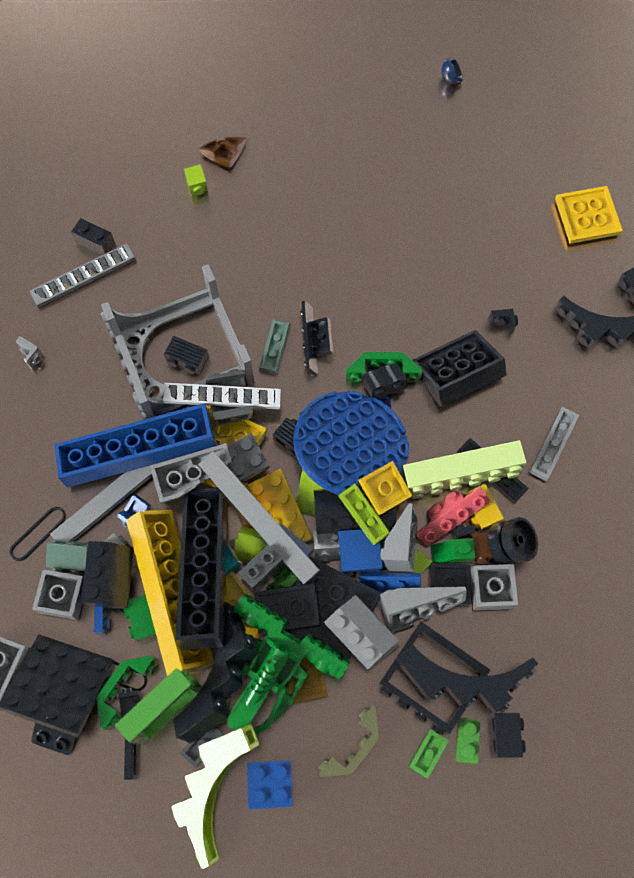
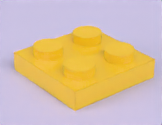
(385, 488)

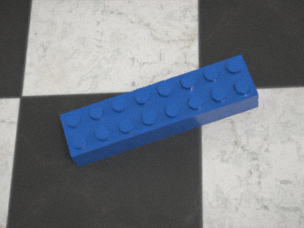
(134, 445)

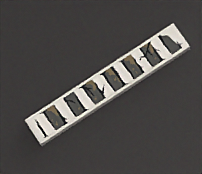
(221, 395)

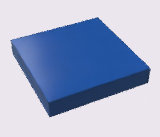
(358, 552)

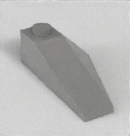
(183, 474)
(408, 605)

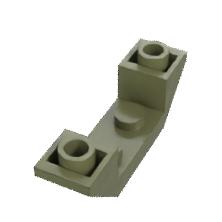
(369, 722)

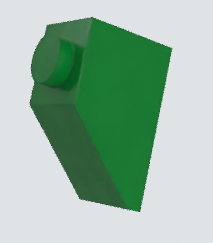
(453, 551)

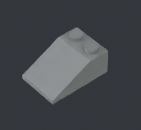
(401, 543)

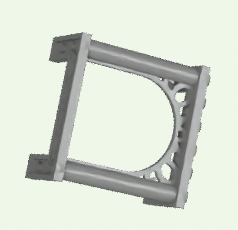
(126, 325)

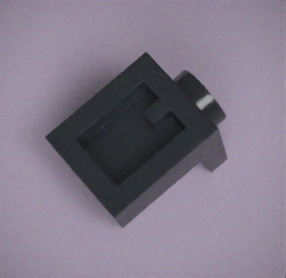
(503, 316)
(128, 700)

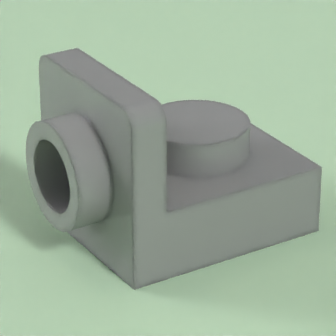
(32, 352)

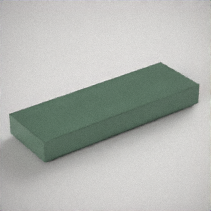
(274, 347)

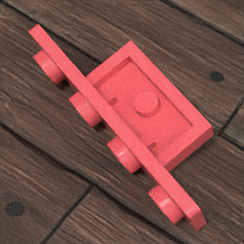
(450, 513)

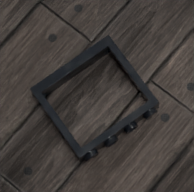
(407, 702)

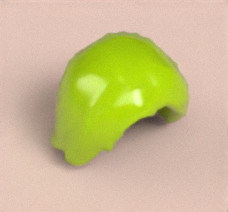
(248, 544)

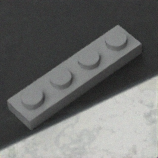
(554, 443)

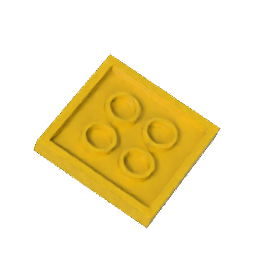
(588, 214)

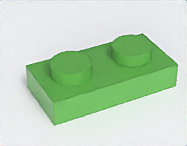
(468, 740)
(428, 753)

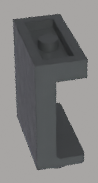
(224, 414)
(261, 569)

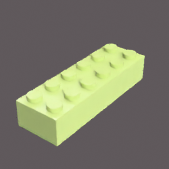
(464, 469)

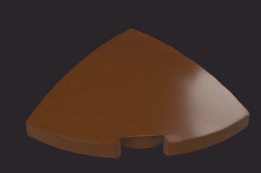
(224, 151)

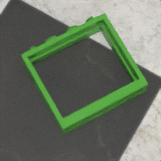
(158, 707)

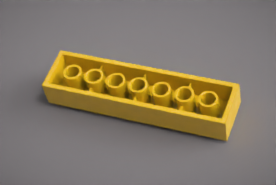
(158, 559)

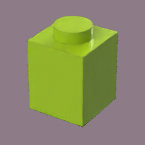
(196, 180)

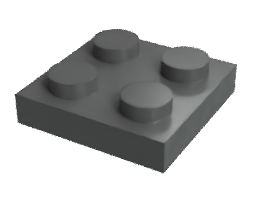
(246, 458)

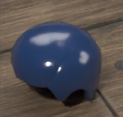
(451, 71)

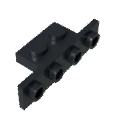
(316, 337)

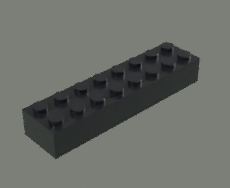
(202, 570)

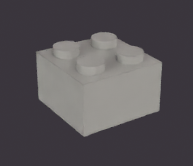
(493, 587)
(59, 595)

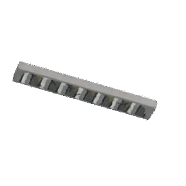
(82, 275)

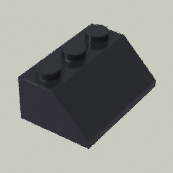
(107, 575)

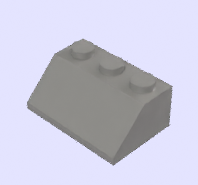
(361, 632)

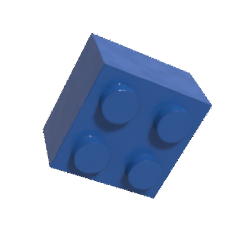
(269, 784)

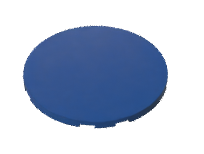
(347, 438)

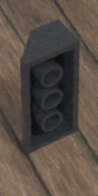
(333, 515)

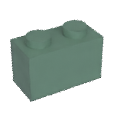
(66, 555)

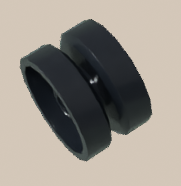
(513, 541)

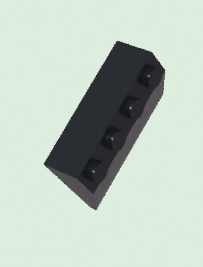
(460, 367)

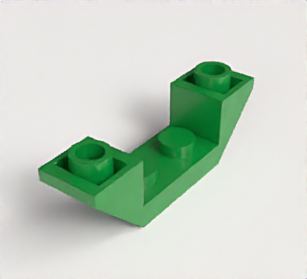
(380, 359)
(107, 713)

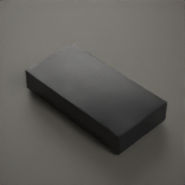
(130, 758)

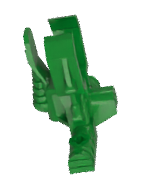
(275, 664)

